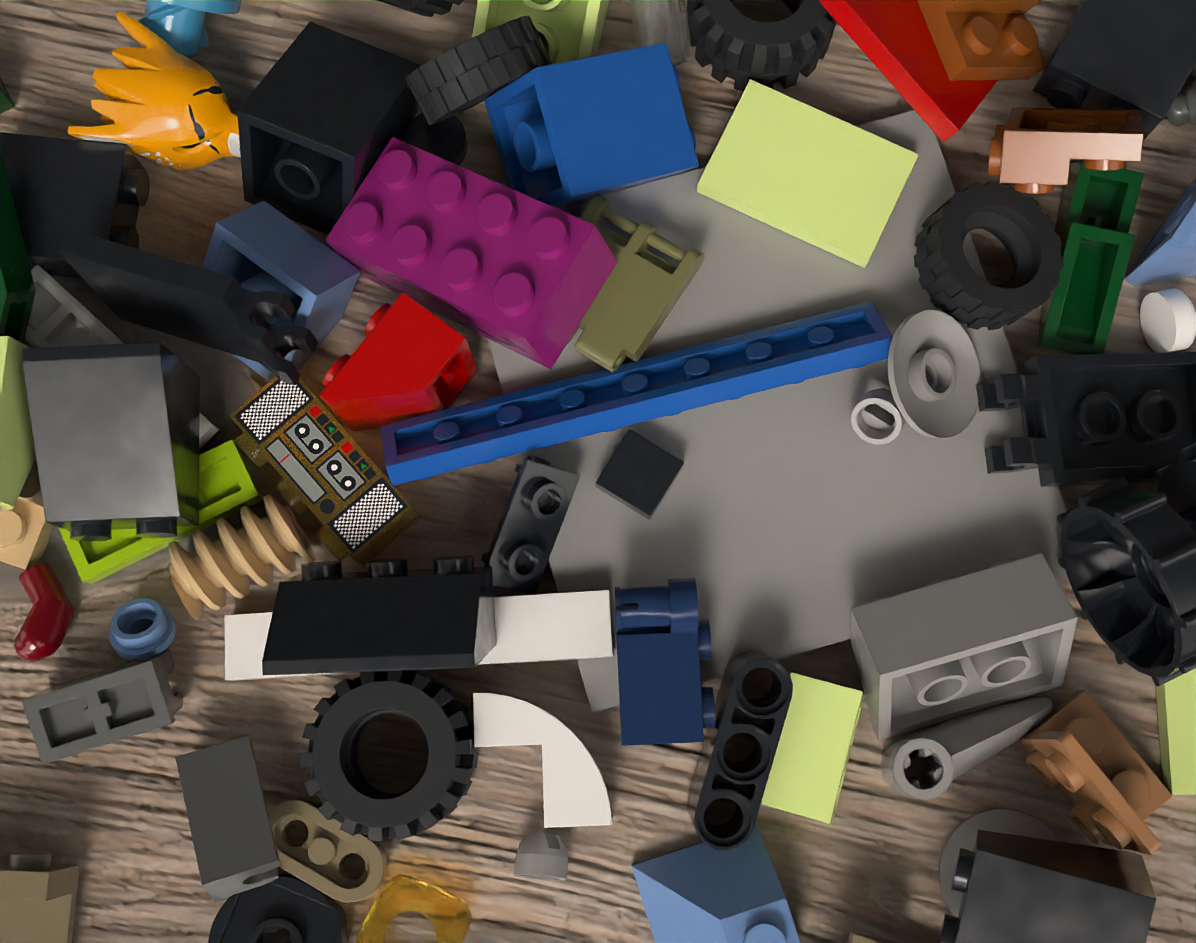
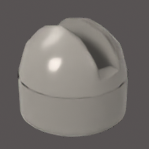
(872, 421)
(541, 857)

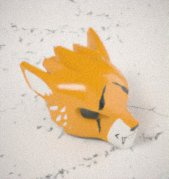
(161, 105)

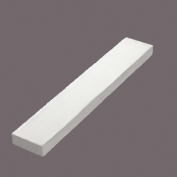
(526, 631)

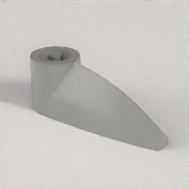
(960, 745)

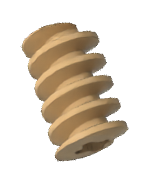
(236, 555)

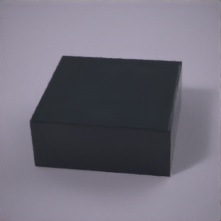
(639, 474)

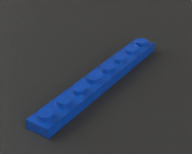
(634, 392)

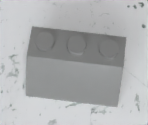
(962, 644)

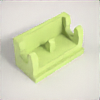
(814, 749)

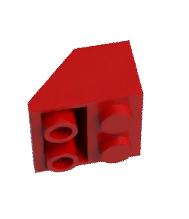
(400, 370)

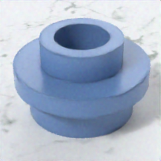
(142, 629)

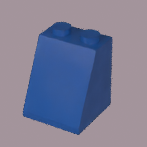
(592, 126)

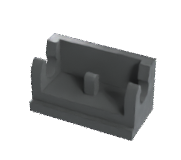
(102, 707)
(228, 818)

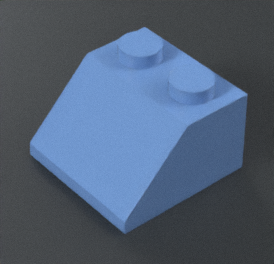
(277, 255)

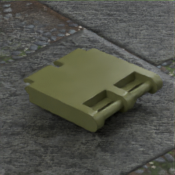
(637, 291)

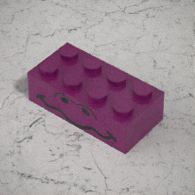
(474, 251)

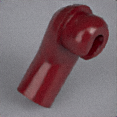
(49, 616)

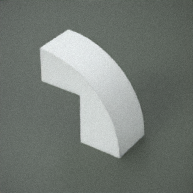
(571, 778)

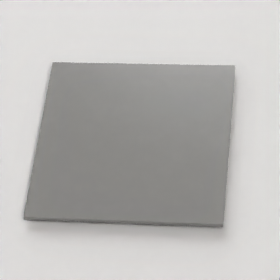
(776, 491)

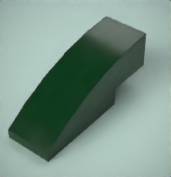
(1096, 251)

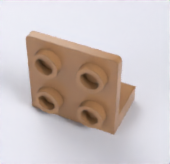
(1097, 774)

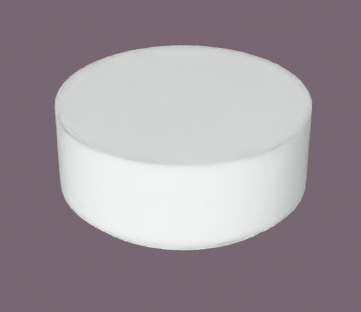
(1168, 320)

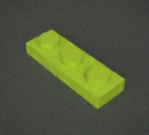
(223, 489)

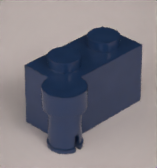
(661, 664)

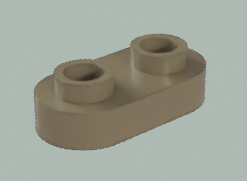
(323, 854)

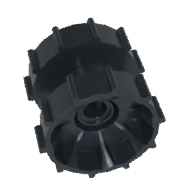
(1136, 568)

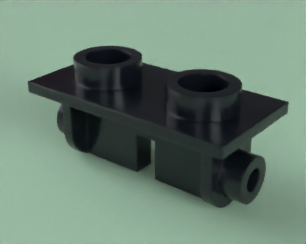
(530, 524)

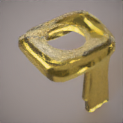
(406, 893)

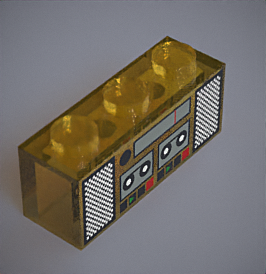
(322, 470)

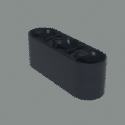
(745, 779)

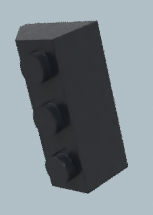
(382, 618)

